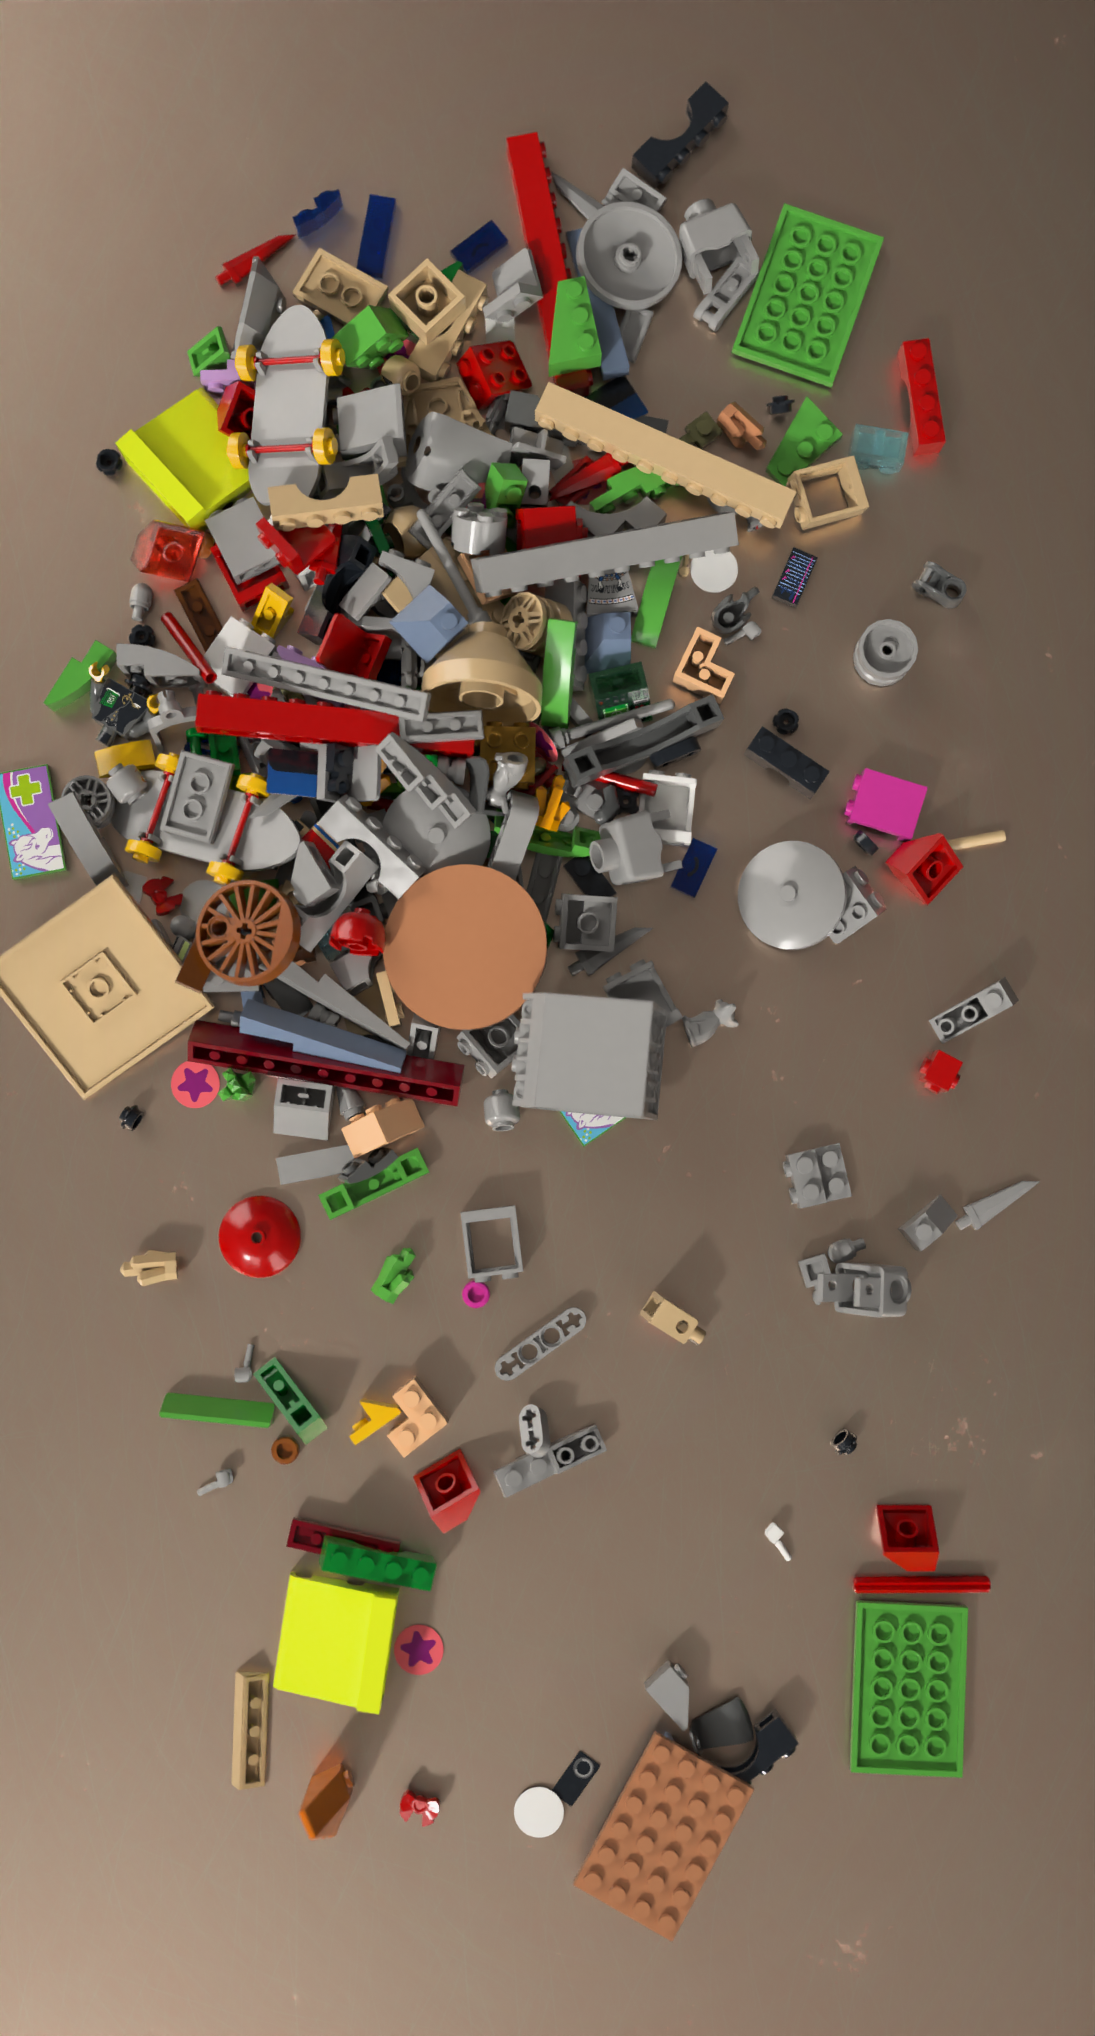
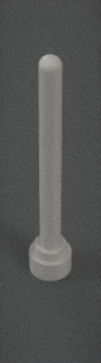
(475, 614)
(562, 736)

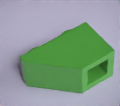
(505, 489)

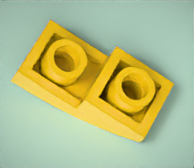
(136, 753)

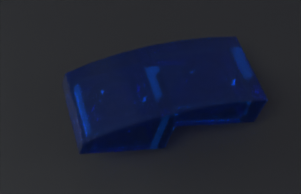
(327, 206)

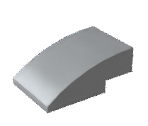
(158, 666)

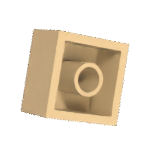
(427, 301)

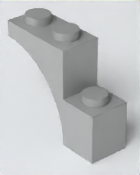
(642, 515)
(414, 575)

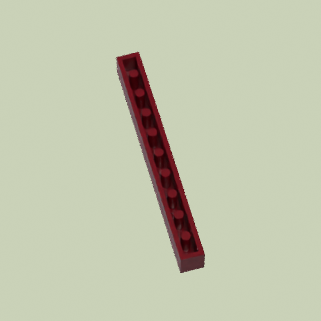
(228, 1048)

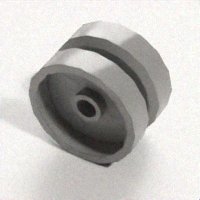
(899, 649)

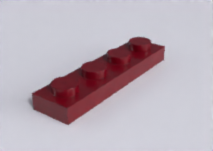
(310, 1537)

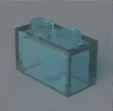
(878, 448)

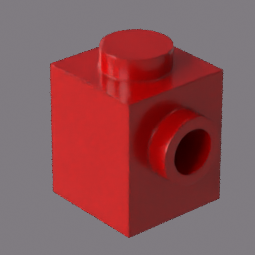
(940, 1072)

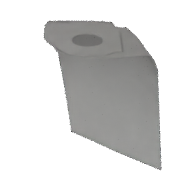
(452, 448)

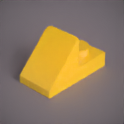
(272, 611)
(380, 1415)

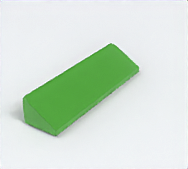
(217, 1410)

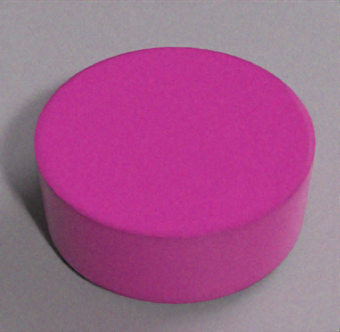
(476, 1294)

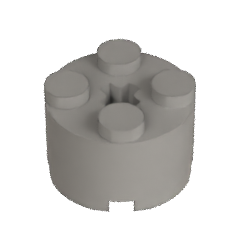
(479, 529)

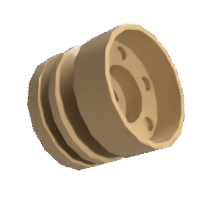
(527, 621)

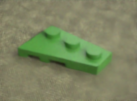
(803, 443)

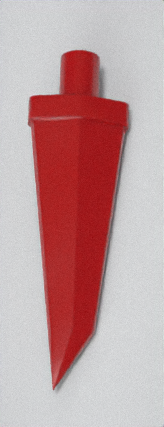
(241, 265)
(593, 474)
(327, 561)

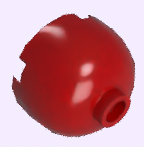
(358, 932)

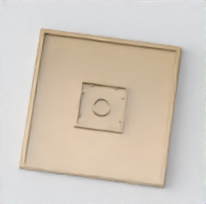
(98, 987)

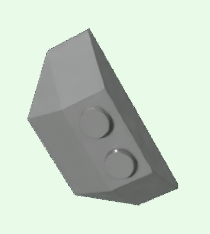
(260, 308)

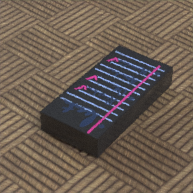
(794, 577)

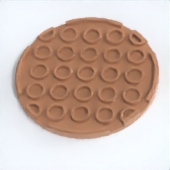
(465, 947)

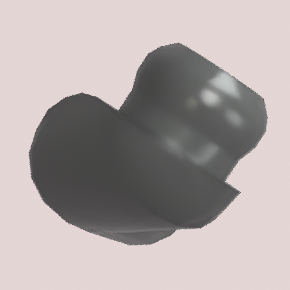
(610, 807)

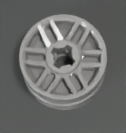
(102, 799)

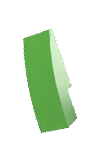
(75, 678)

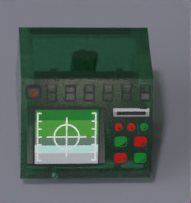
(619, 690)

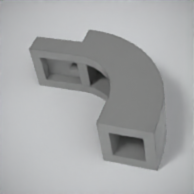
(379, 460)

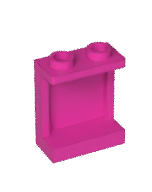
(885, 803)

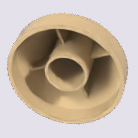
(485, 675)

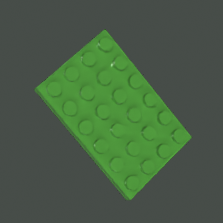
(807, 295)
(908, 1688)

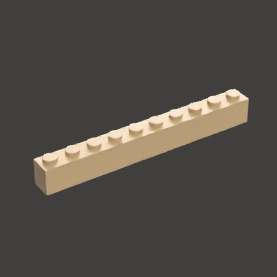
(664, 456)

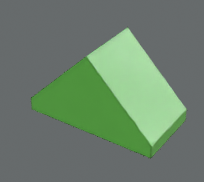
(210, 352)

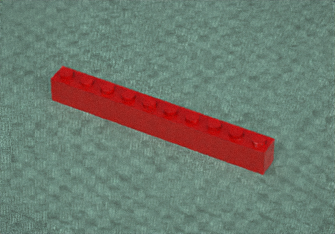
(542, 237)
(307, 723)

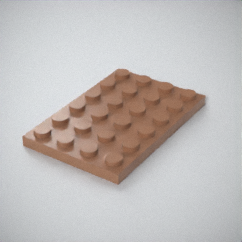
(663, 1836)

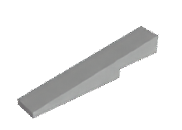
(340, 1001)

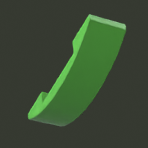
(654, 603)
(557, 843)
(350, 1196)

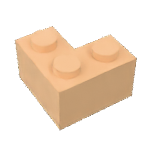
(698, 672)
(382, 1126)
(422, 1419)

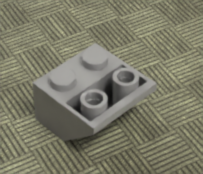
(303, 1109)

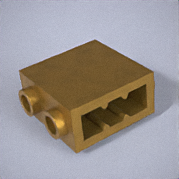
(505, 739)

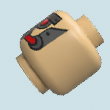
(403, 371)

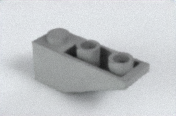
(974, 1010)

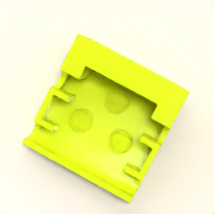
(186, 460)
(336, 1641)

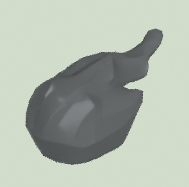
(729, 614)

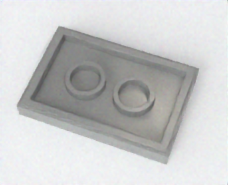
(197, 797)

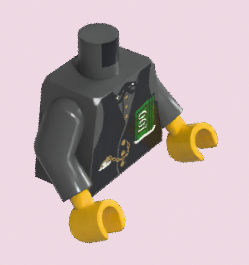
(118, 708)

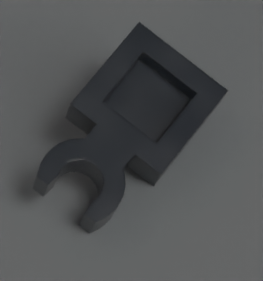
(340, 764)

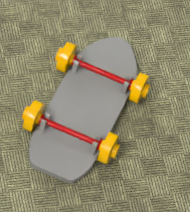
(289, 405)
(239, 840)

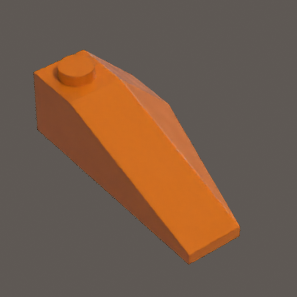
(326, 1802)

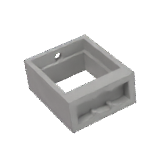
(485, 1274)

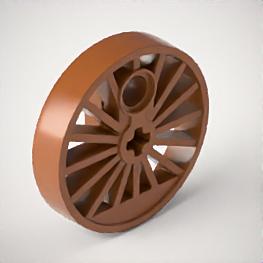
(248, 919)

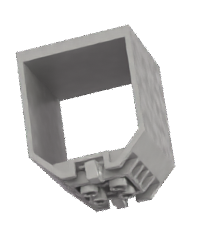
(589, 1055)

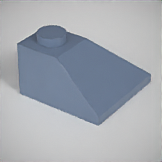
(429, 623)
(608, 641)

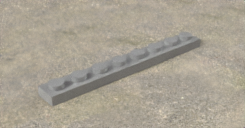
(326, 684)

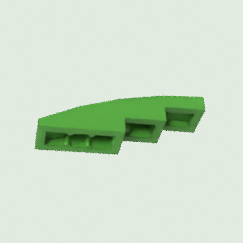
(558, 673)

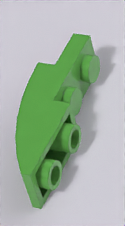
(626, 487)

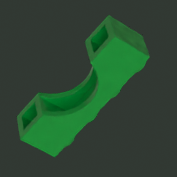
(359, 1561)

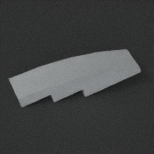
(420, 774)
(85, 839)

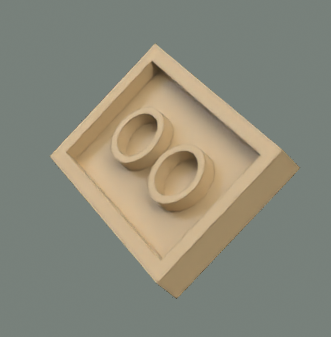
(338, 288)

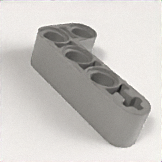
(514, 833)

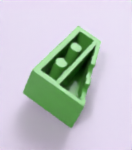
(574, 331)

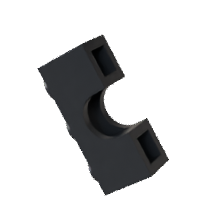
(774, 753)

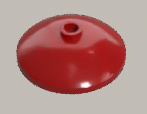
(279, 1236)

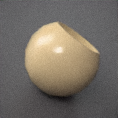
(397, 525)

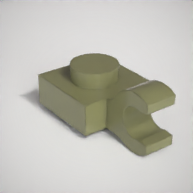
(702, 431)

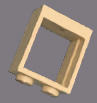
(851, 486)

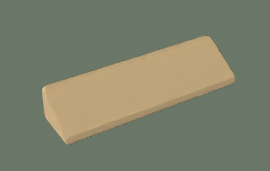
(250, 1729)

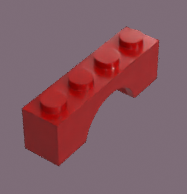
(919, 375)

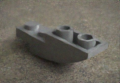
(561, 1456)

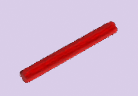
(922, 1584)

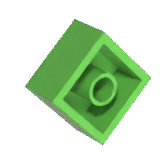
(371, 337)

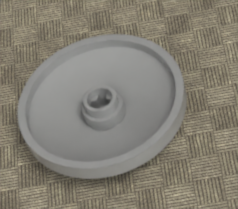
(629, 255)
(433, 837)
(792, 895)

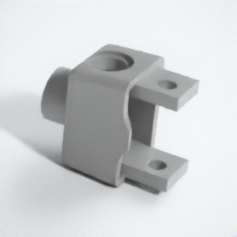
(715, 239)
(631, 849)
(871, 1290)

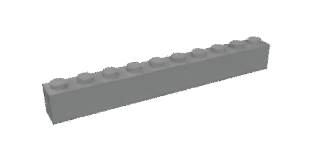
(604, 552)

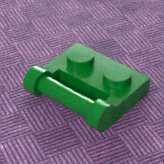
(221, 747)

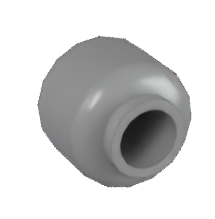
(126, 783)
(500, 1112)

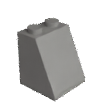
(367, 418)

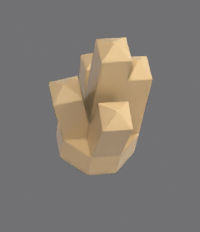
(152, 1267)

